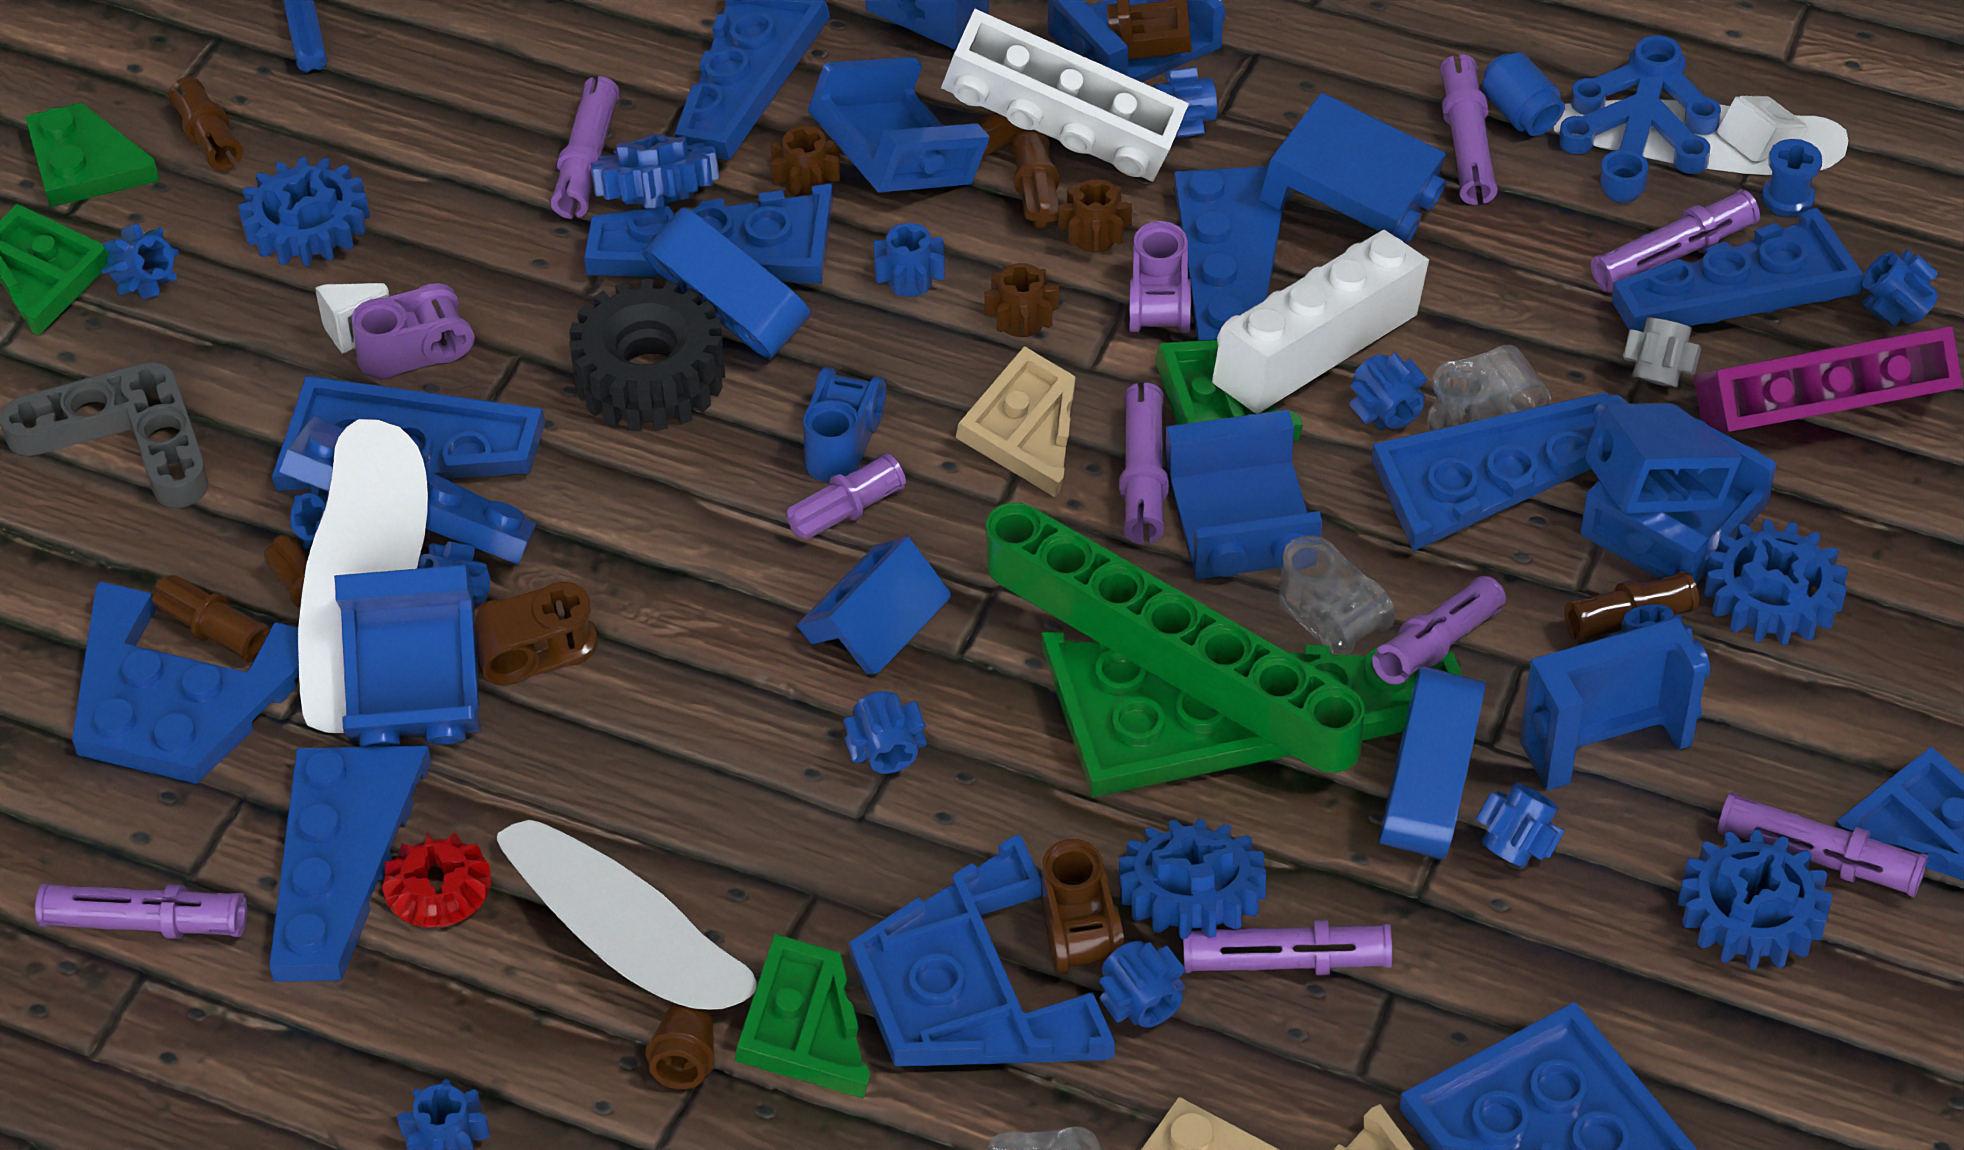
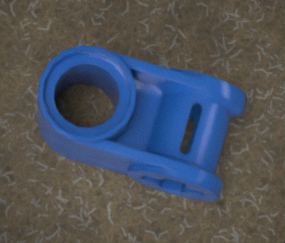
(841, 423)

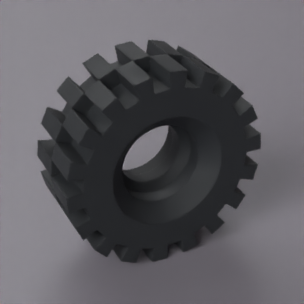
(647, 323)

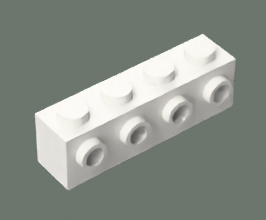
(1064, 96)
(1319, 321)

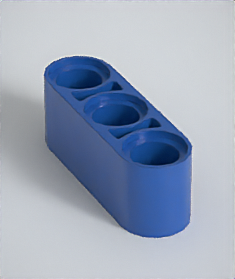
(742, 291)
(1432, 763)

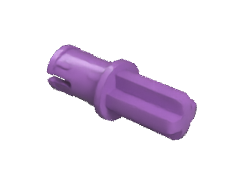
(846, 497)

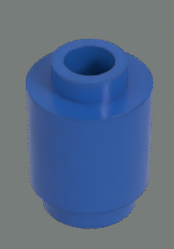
(1523, 93)

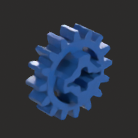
(655, 170)
(304, 211)
(1775, 582)
(1192, 878)
(1754, 899)

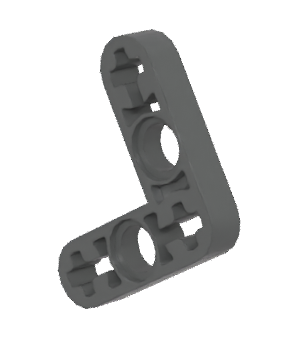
(124, 410)

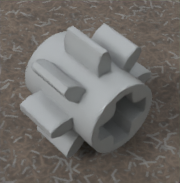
(1662, 352)

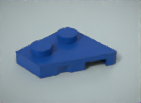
(1918, 813)

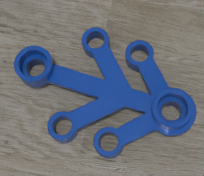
(1651, 66)

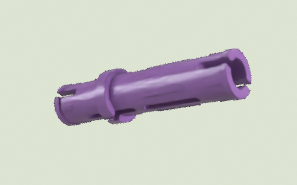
(1465, 113)
(584, 147)
(1693, 232)
(1143, 481)
(1428, 637)
(1830, 846)
(164, 911)
(1370, 948)

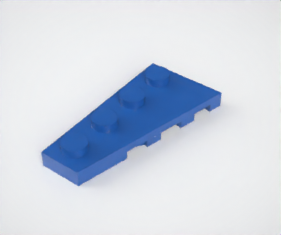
(747, 65)
(776, 232)
(1229, 242)
(1760, 276)
(452, 433)
(1483, 466)
(450, 508)
(336, 849)

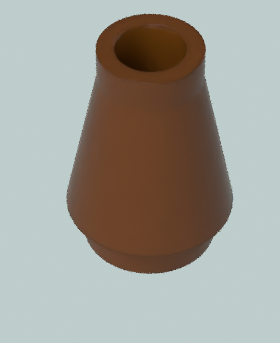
(682, 1047)

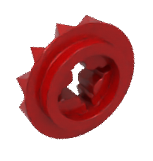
(464, 887)

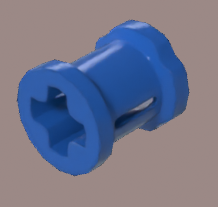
(1792, 167)

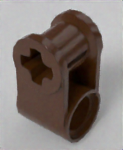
(528, 637)
(1081, 917)

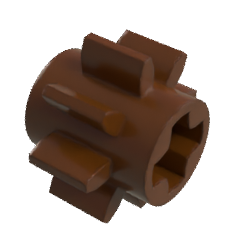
(804, 160)
(1094, 215)
(1021, 300)

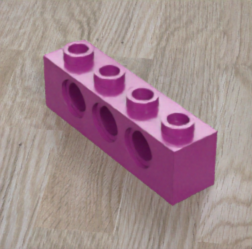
(1829, 380)

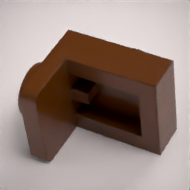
(1151, 27)

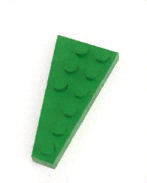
(1147, 732)

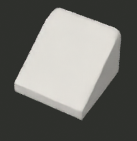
(1757, 124)
(338, 304)

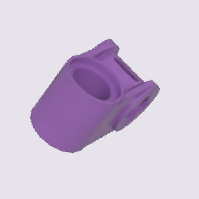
(1160, 278)
(406, 331)

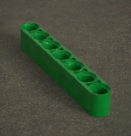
(1175, 637)

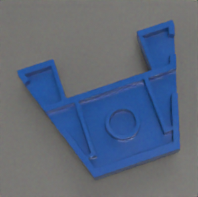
(164, 708)
(945, 989)

